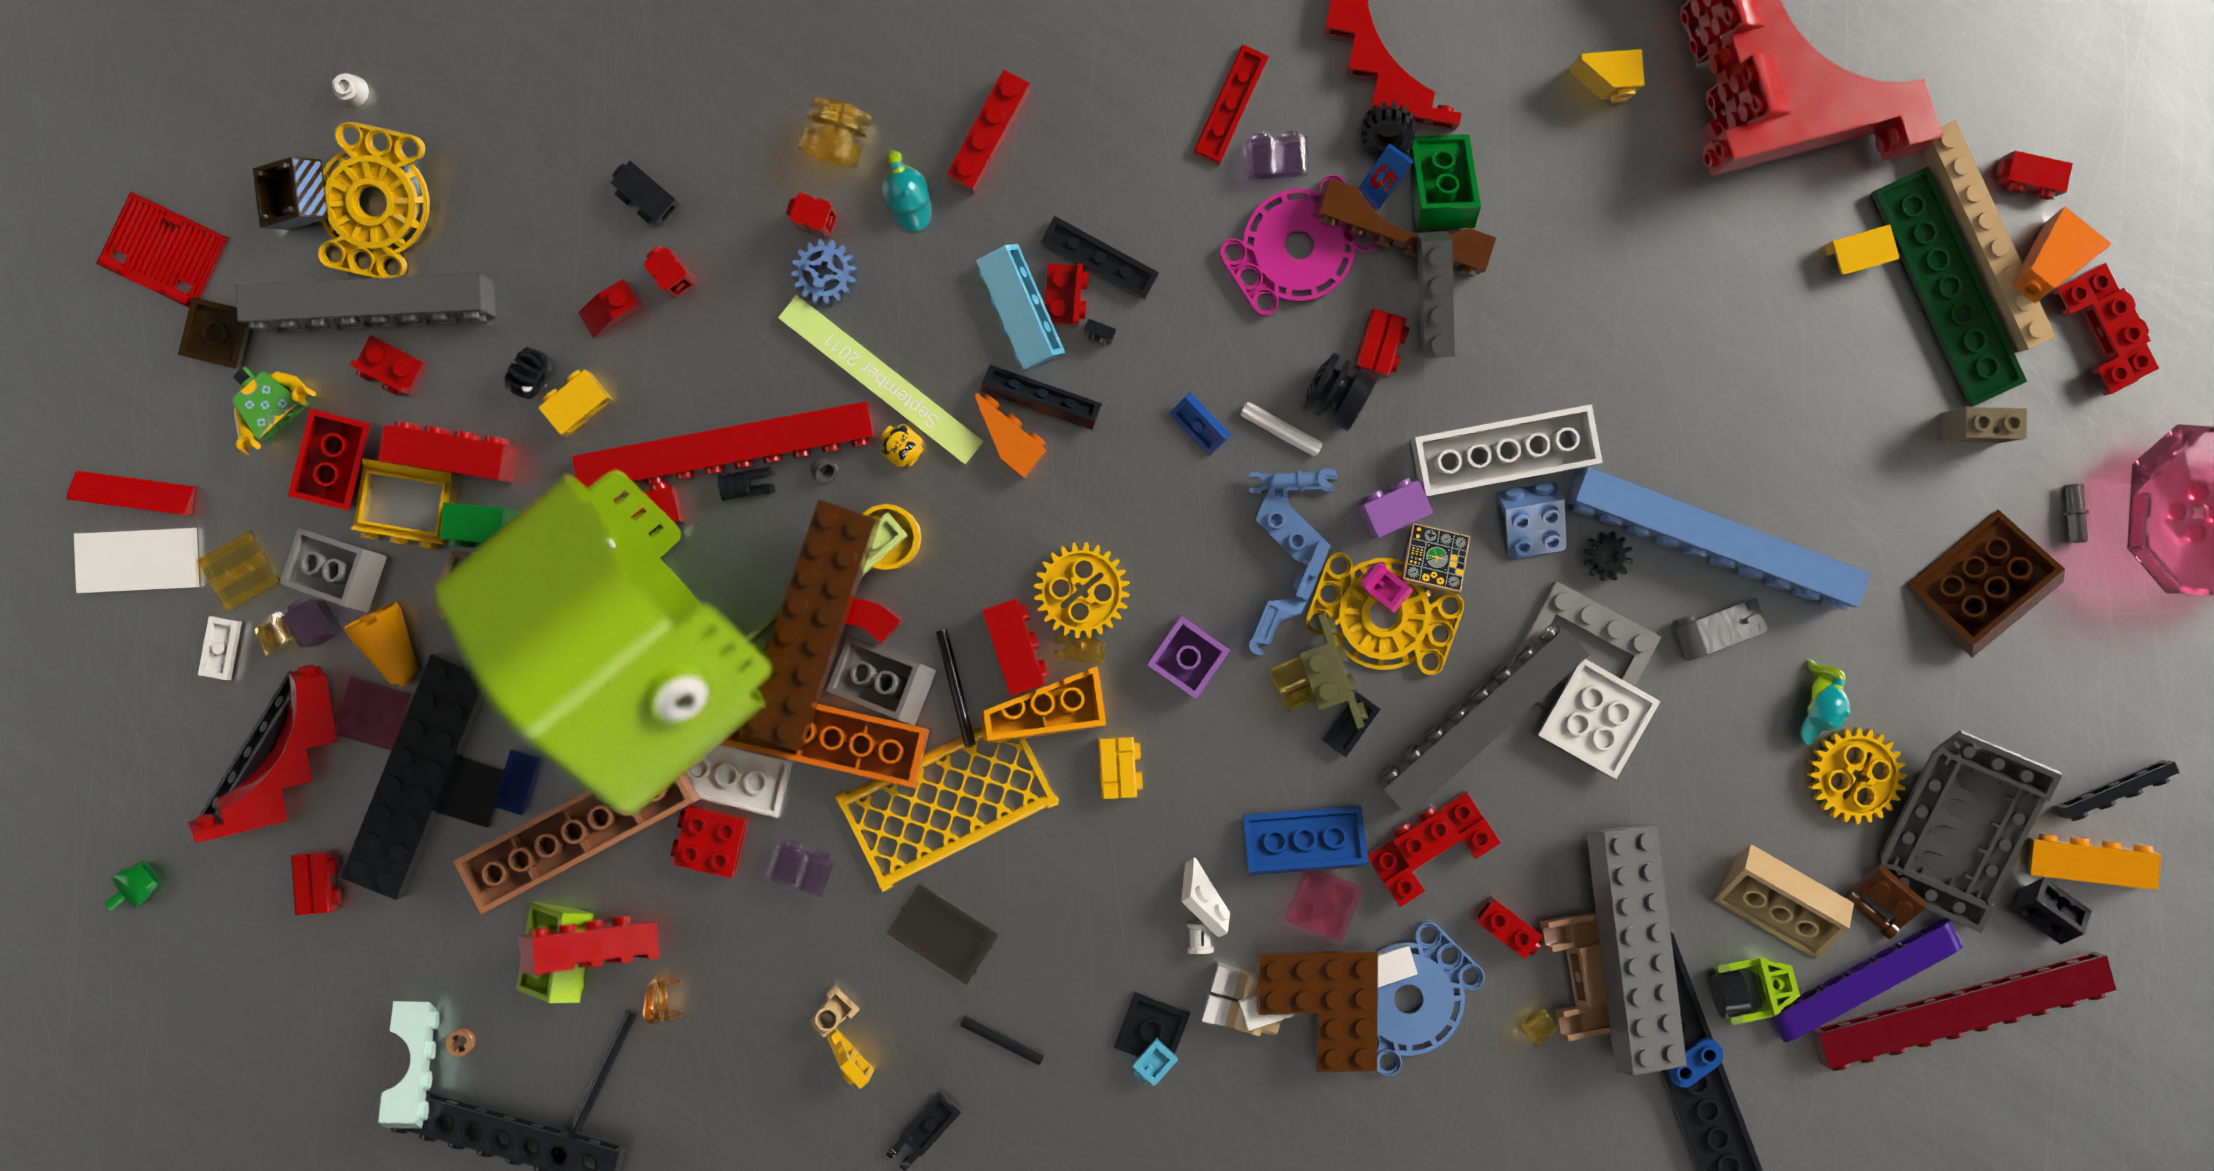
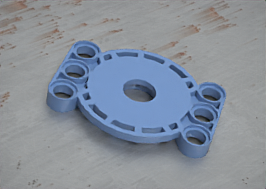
(1436, 983)

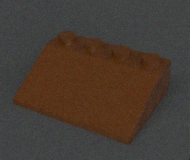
(1987, 582)

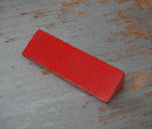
(132, 493)

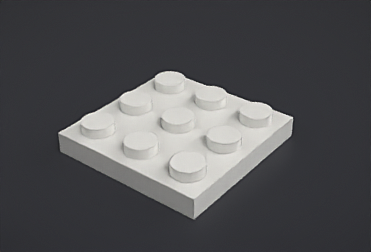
(1598, 718)

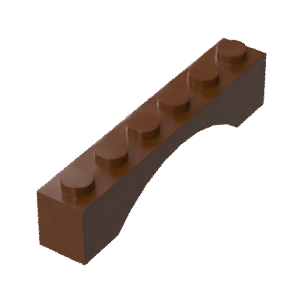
(1347, 207)

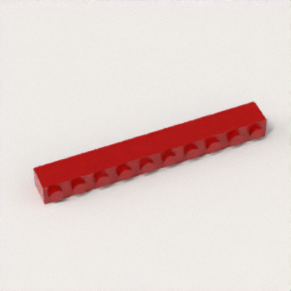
(731, 446)

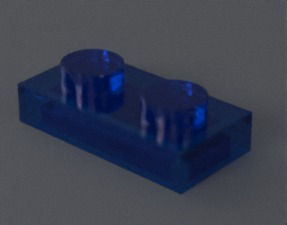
(517, 782)

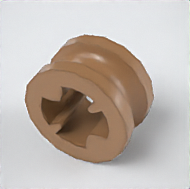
(451, 1038)

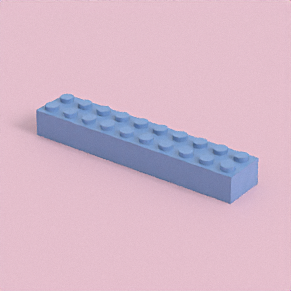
(1717, 538)

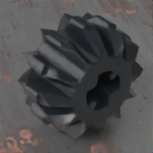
(528, 373)
(1609, 567)

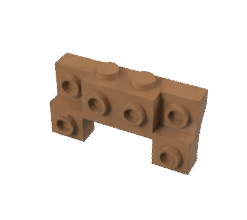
(1581, 941)

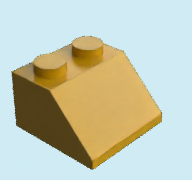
(1611, 73)

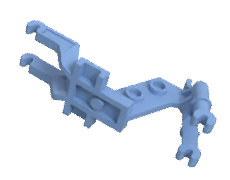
(1295, 537)

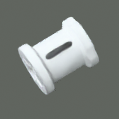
(1199, 938)

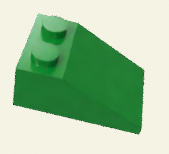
(1444, 182)

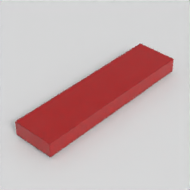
(1230, 104)

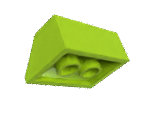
(554, 986)

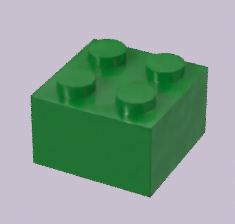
(472, 523)

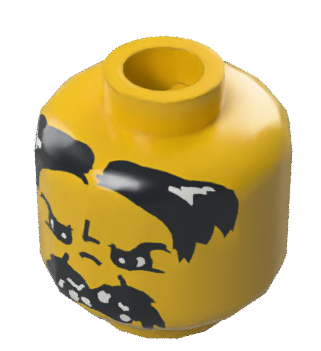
(901, 445)

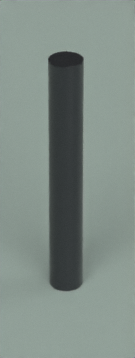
(1001, 1040)

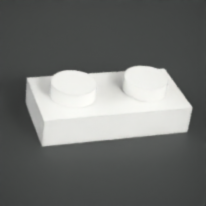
(219, 648)

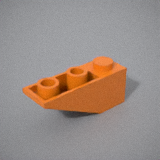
(1013, 444)

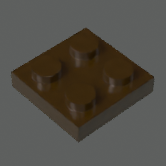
(214, 334)

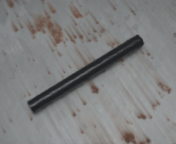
(956, 688)

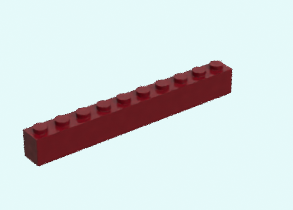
(1964, 1010)

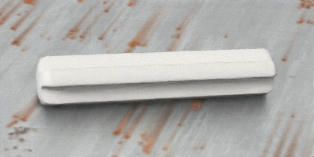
(1281, 429)

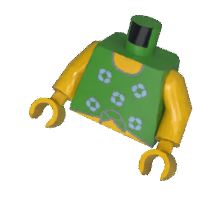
(266, 405)

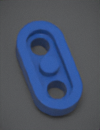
(1696, 1063)

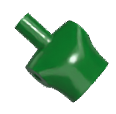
(133, 885)

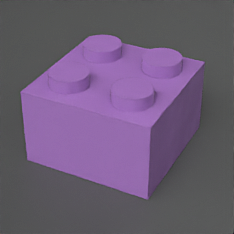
(1395, 509)
(1188, 657)

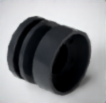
(1340, 391)

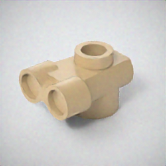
(839, 1008)

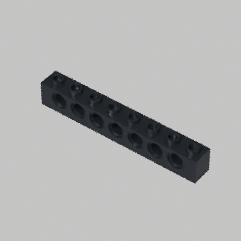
(606, 1154)

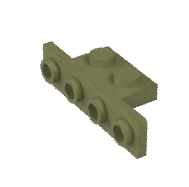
(1328, 674)

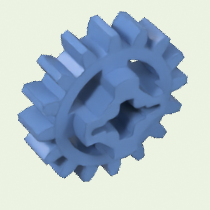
(827, 258)

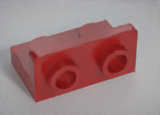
(1064, 293)
(389, 365)

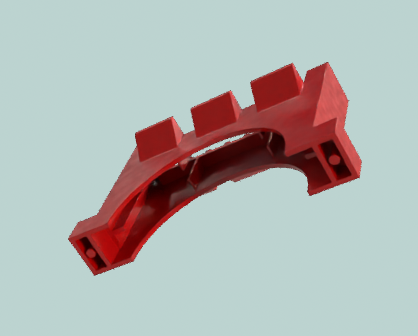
(1790, 96)

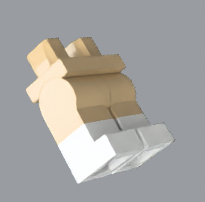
(1226, 1010)

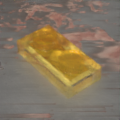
(273, 634)

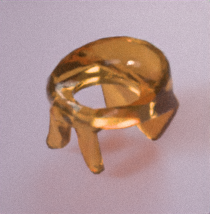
(658, 1010)

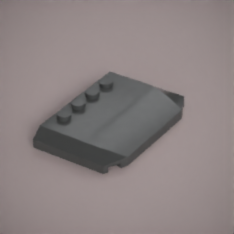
(1966, 825)

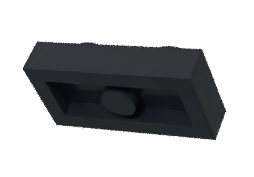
(1343, 732)

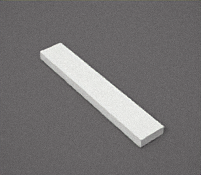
(1392, 967)

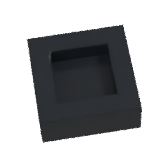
(1099, 332)

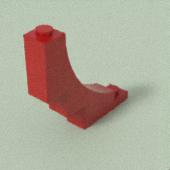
(1371, 60)
(260, 798)

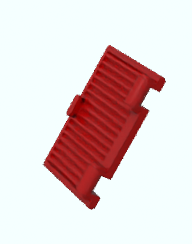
(161, 249)

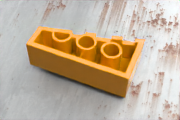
(1053, 709)

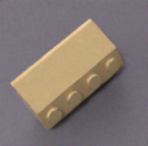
(1784, 902)

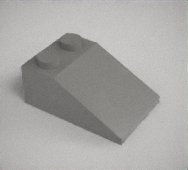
(333, 570)
(881, 680)

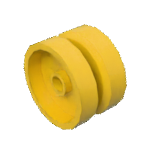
(909, 547)

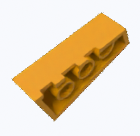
(2094, 863)

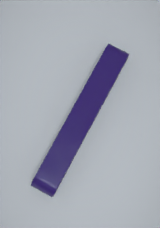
(1867, 979)

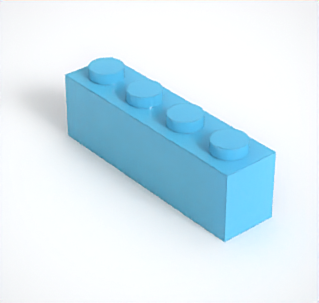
(1020, 306)

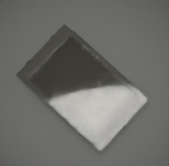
(942, 933)

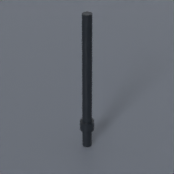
(600, 1076)

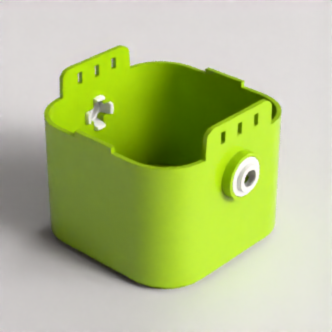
(600, 642)

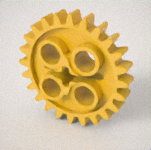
(1064, 569)
(1834, 760)

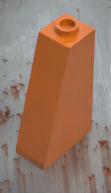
(2057, 254)

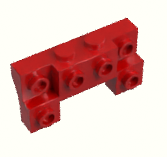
(2114, 324)
(1427, 838)

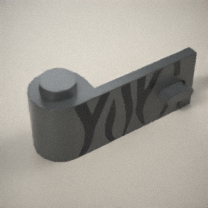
(1719, 630)

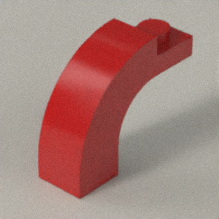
(873, 618)

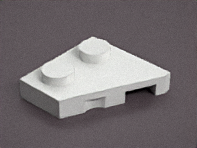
(1203, 899)

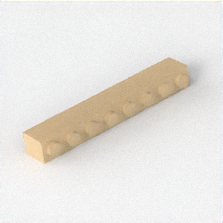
(1985, 237)

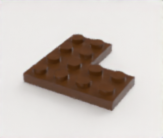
(1335, 987)

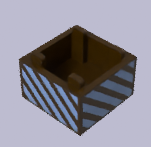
(290, 193)

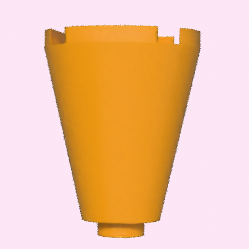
(385, 643)

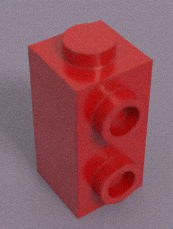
(2034, 174)
(1508, 928)

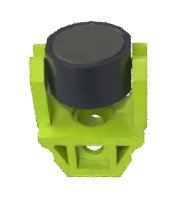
(1733, 997)

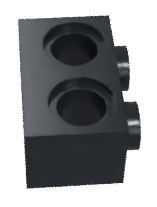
(2052, 911)

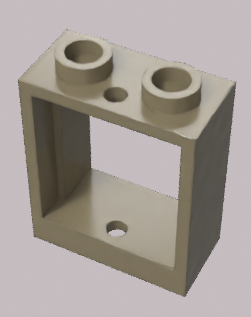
(1983, 425)

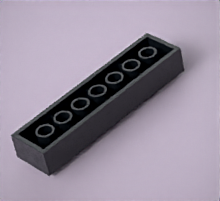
(415, 778)

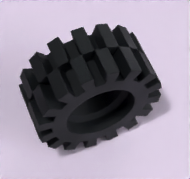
(1388, 116)

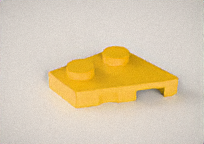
(854, 1066)

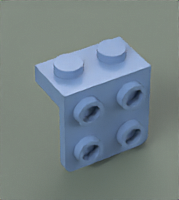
(1533, 519)

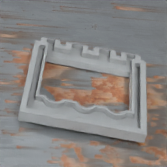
(1598, 621)

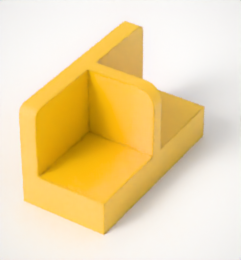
(1863, 250)

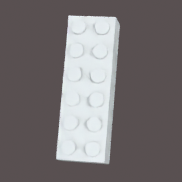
(1506, 450)

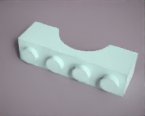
(405, 1103)

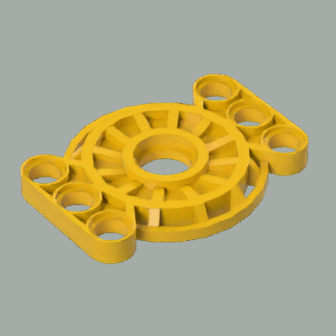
(384, 171)
(1409, 632)

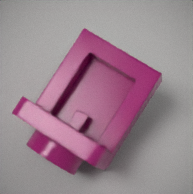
(1385, 587)

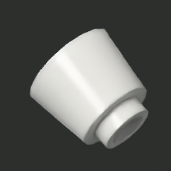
(350, 90)

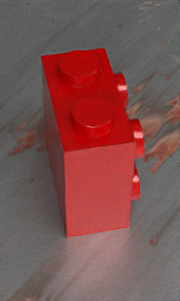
(709, 840)

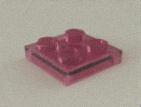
(372, 713)
(1324, 904)

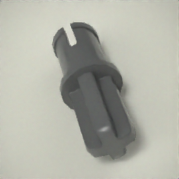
(2076, 513)

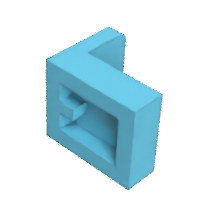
(1153, 1062)

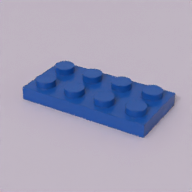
(1305, 840)

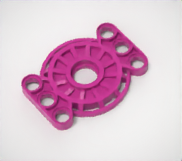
(1275, 266)

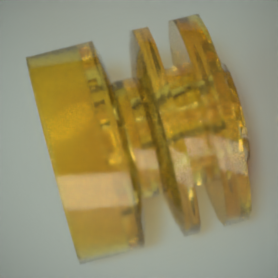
(836, 127)

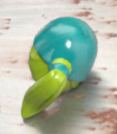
(906, 194)
(1828, 704)

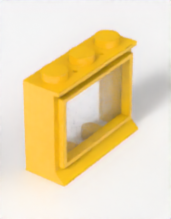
(403, 502)

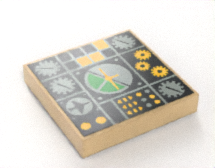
(1435, 558)

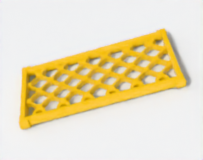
(886, 882)

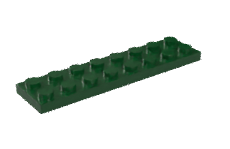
(1949, 287)

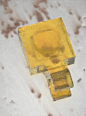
(1082, 651)

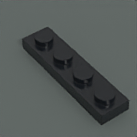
(1099, 257)
(1040, 397)
(2128, 786)

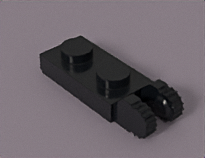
(925, 1128)

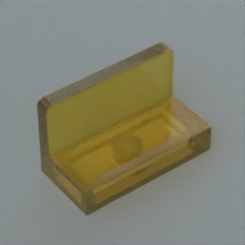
(1293, 684)

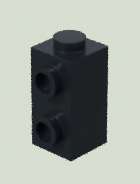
(644, 192)

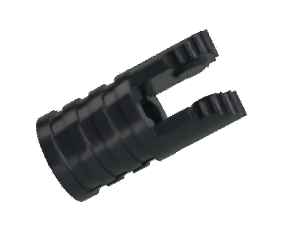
(739, 484)

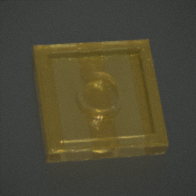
(239, 571)

